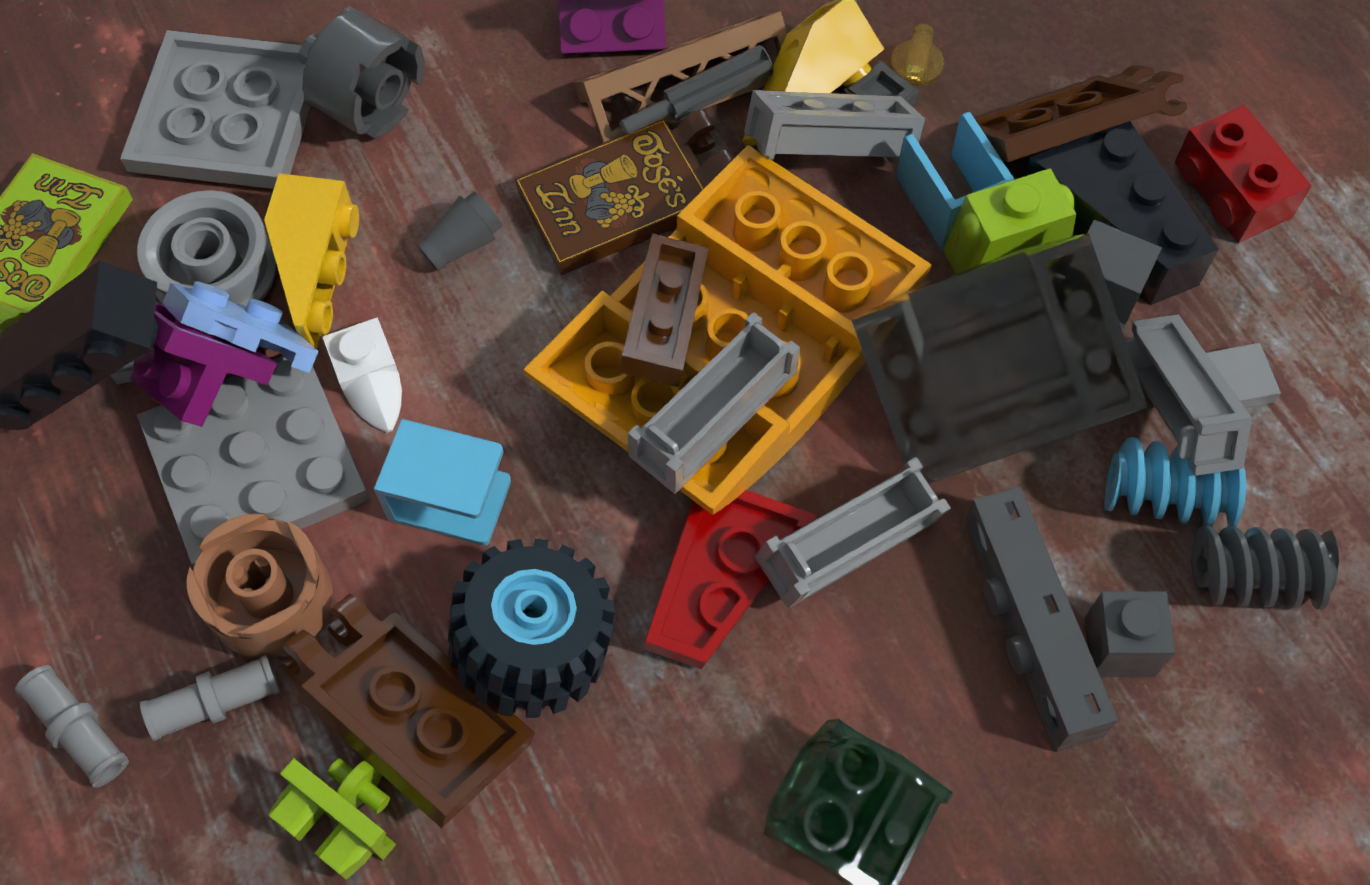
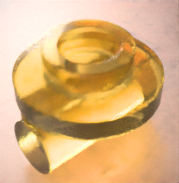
(918, 58)

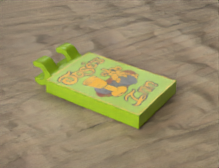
(51, 230)

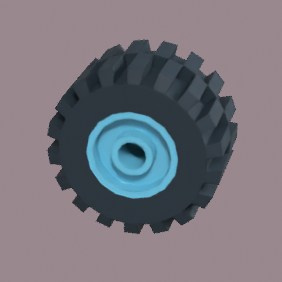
(530, 627)

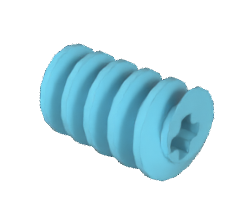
(1168, 481)

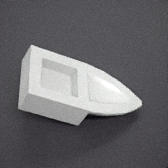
(367, 373)

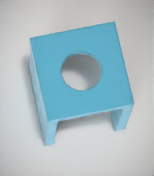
(927, 191)
(443, 482)

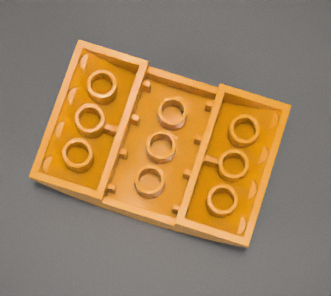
(770, 253)

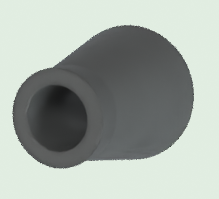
(460, 230)

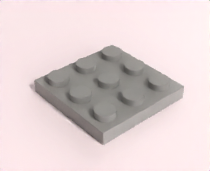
(219, 111)
(256, 454)

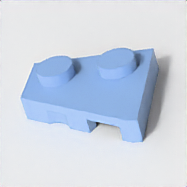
(246, 326)

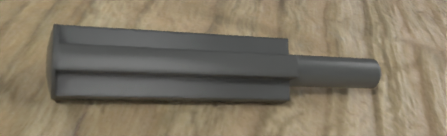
(704, 89)

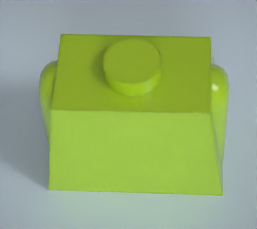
(1010, 219)

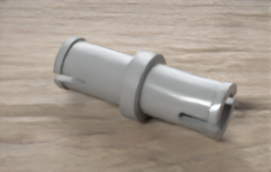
(209, 697)
(71, 725)

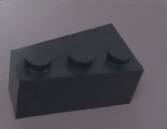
(1127, 188)

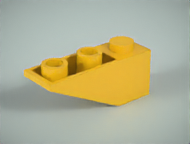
(824, 52)
(308, 235)

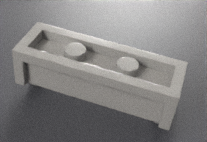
(831, 124)
(1190, 395)
(714, 405)
(851, 535)

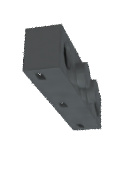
(1040, 642)

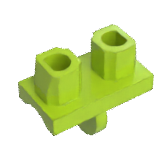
(310, 797)

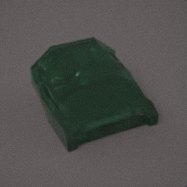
(854, 806)

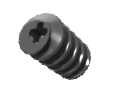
(1265, 564)

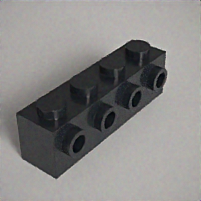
(74, 342)

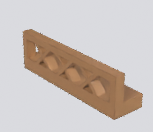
(670, 62)

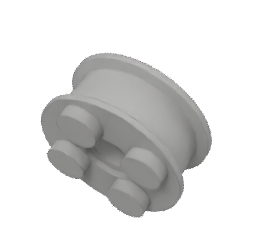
(202, 223)

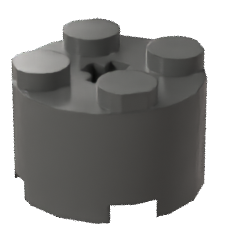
(360, 72)

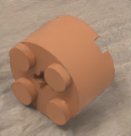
(239, 560)

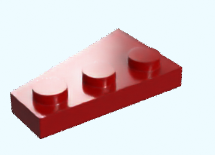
(716, 575)

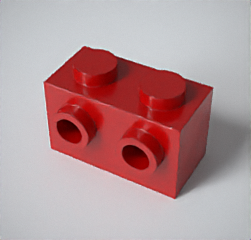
(1241, 173)

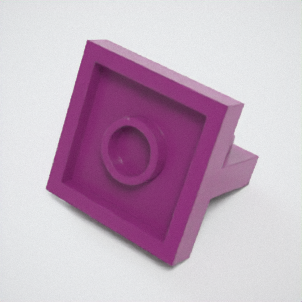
(611, 25)
(190, 366)

